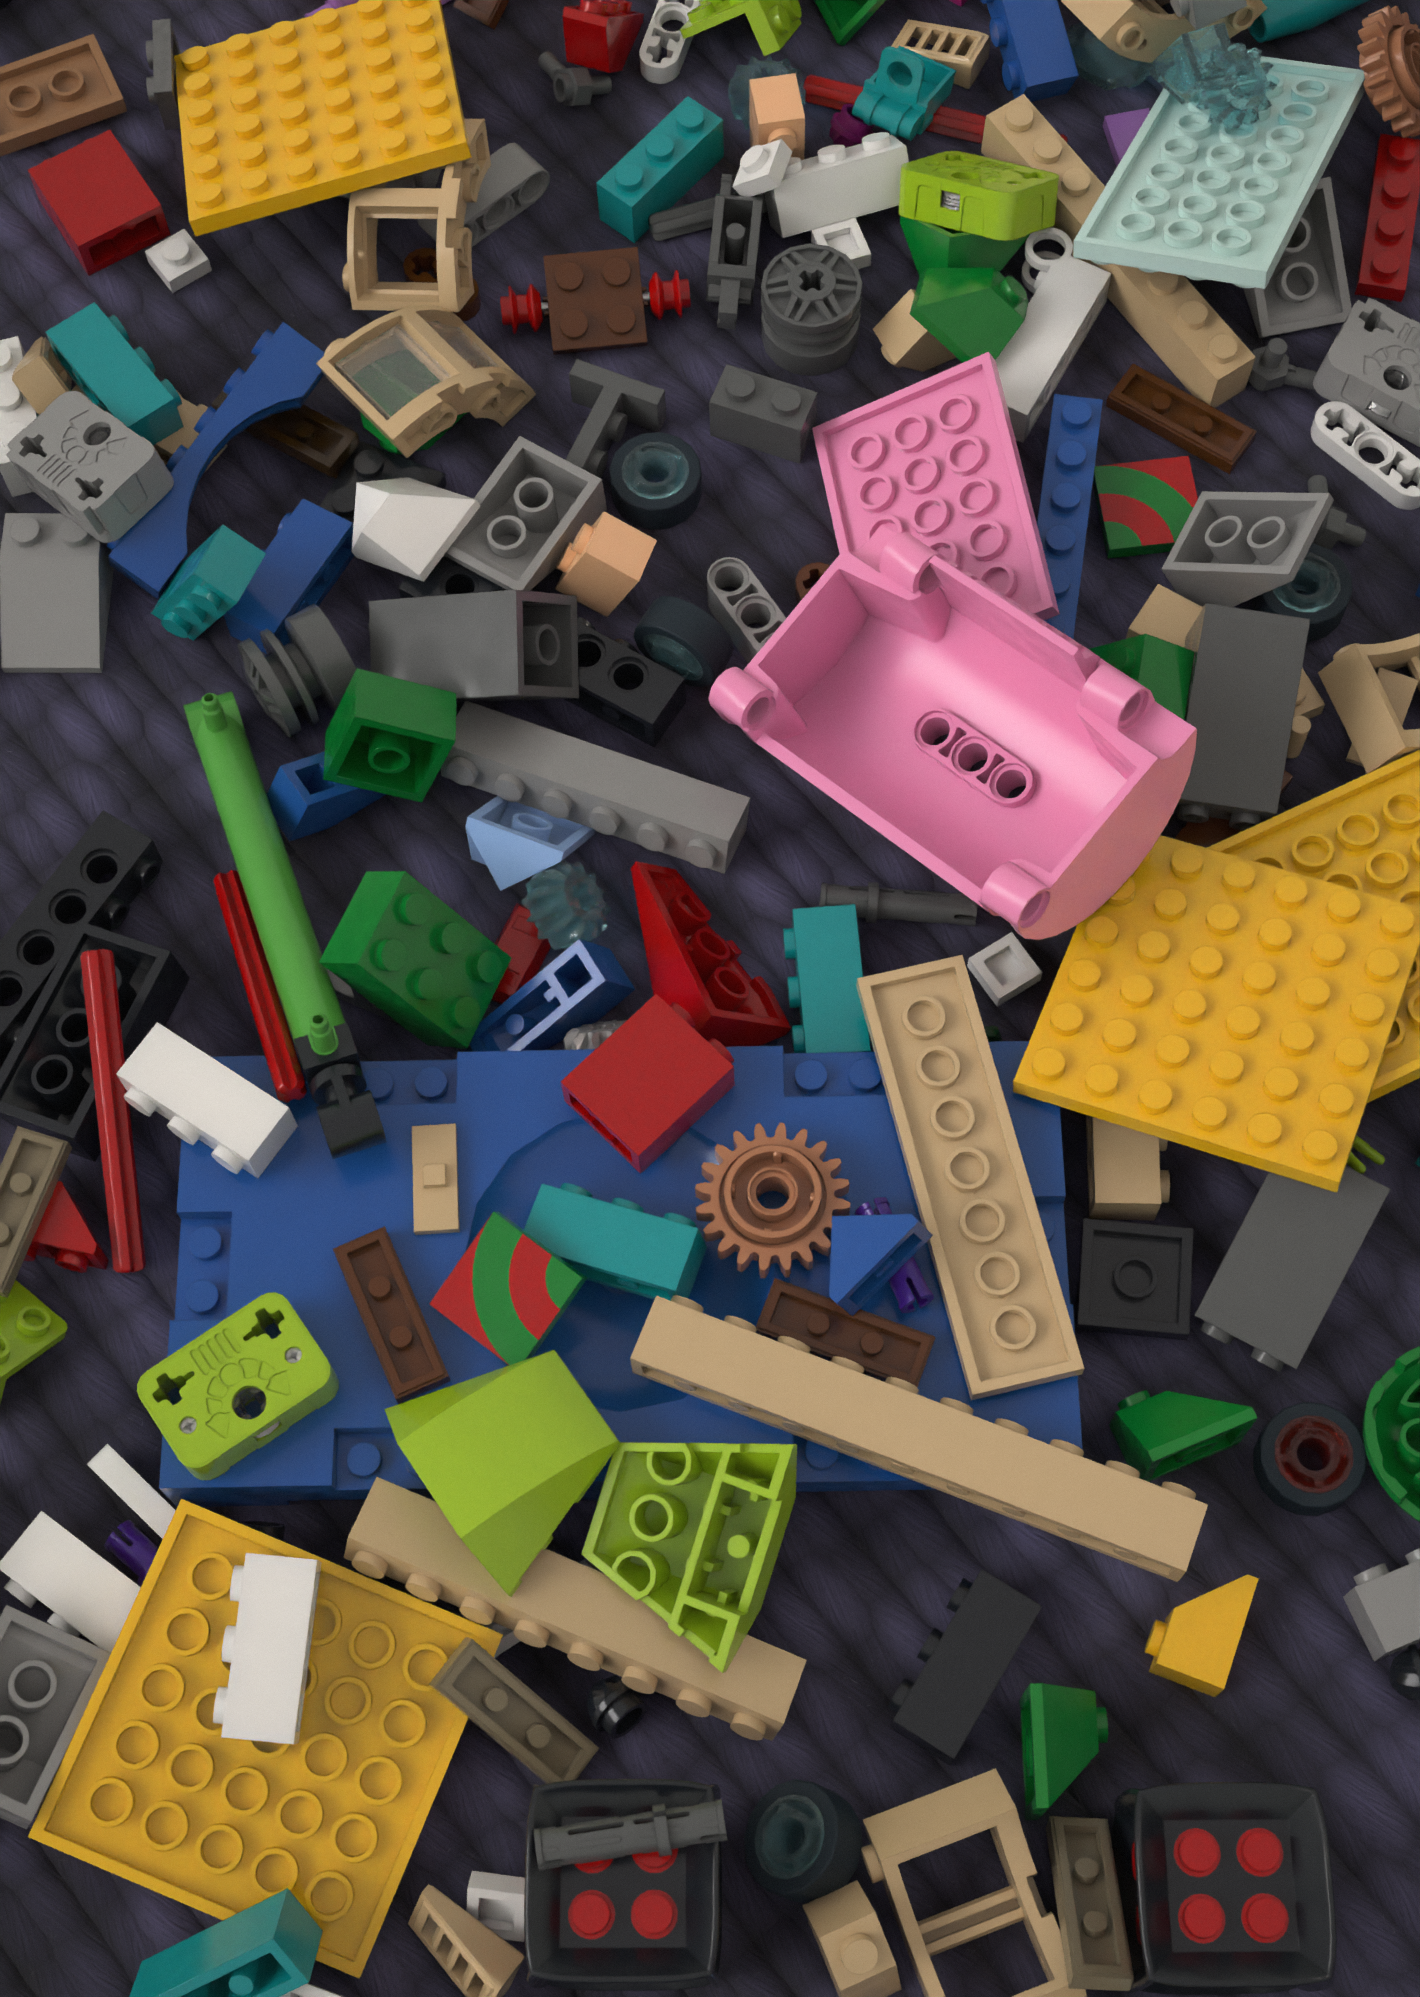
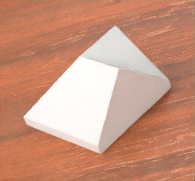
(407, 524)

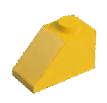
(1202, 1637)

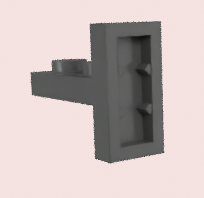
(613, 403)

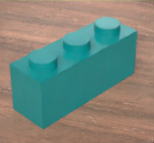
(660, 168)
(114, 374)
(208, 583)
(825, 982)
(618, 1241)
(246, 1955)

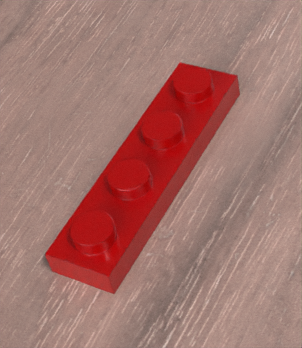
(1390, 219)

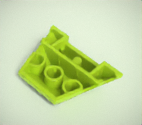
(506, 1457)
(695, 1533)

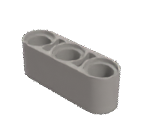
(506, 190)
(743, 606)

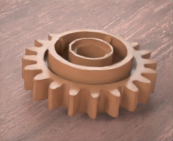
(1392, 68)
(764, 1167)

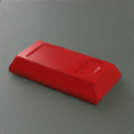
(527, 953)

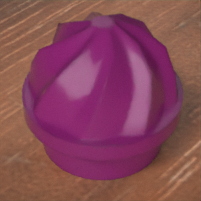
(848, 129)

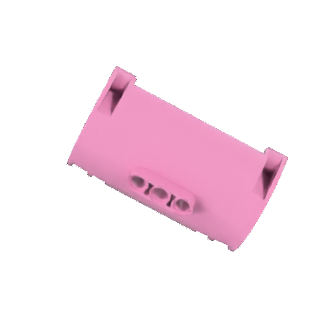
(918, 649)

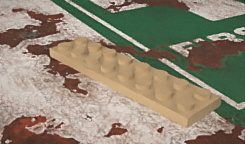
(969, 1178)

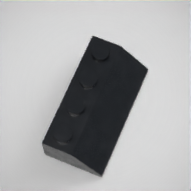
(49, 1067)

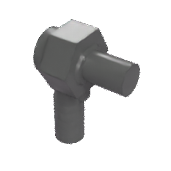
(573, 85)
(1273, 369)
(1334, 525)

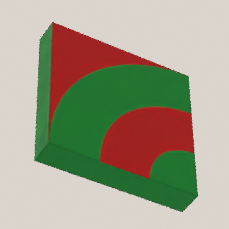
(1143, 504)
(508, 1290)

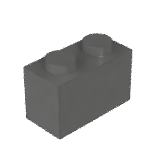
(763, 413)

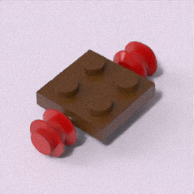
(595, 301)

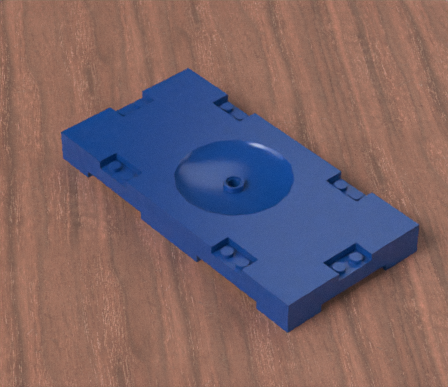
(512, 1136)

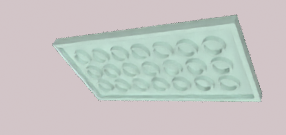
(1221, 197)

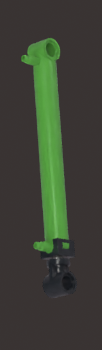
(284, 928)

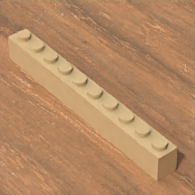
(919, 1437)

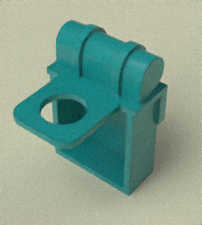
(904, 92)

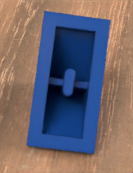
(868, 1253)

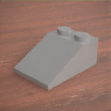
(1311, 277)
(527, 517)
(1243, 544)
(52, 595)
(42, 1698)

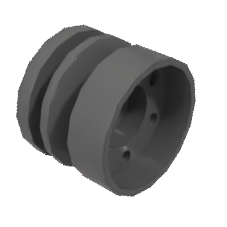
(810, 309)
(300, 671)

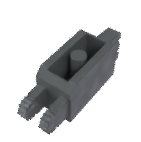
(733, 252)

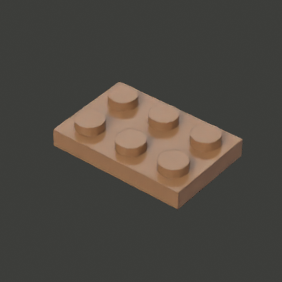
(56, 94)

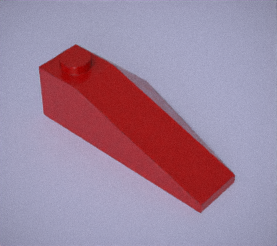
(698, 967)

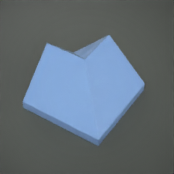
(520, 840)

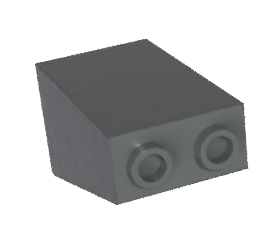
(480, 644)
(1242, 711)
(1288, 1264)

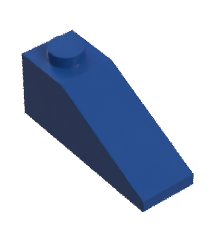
(308, 803)
(562, 996)

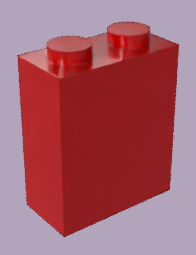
(99, 202)
(649, 1082)

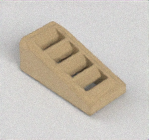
(966, 48)
(41, 376)
(464, 1947)

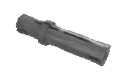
(900, 904)
(630, 1834)

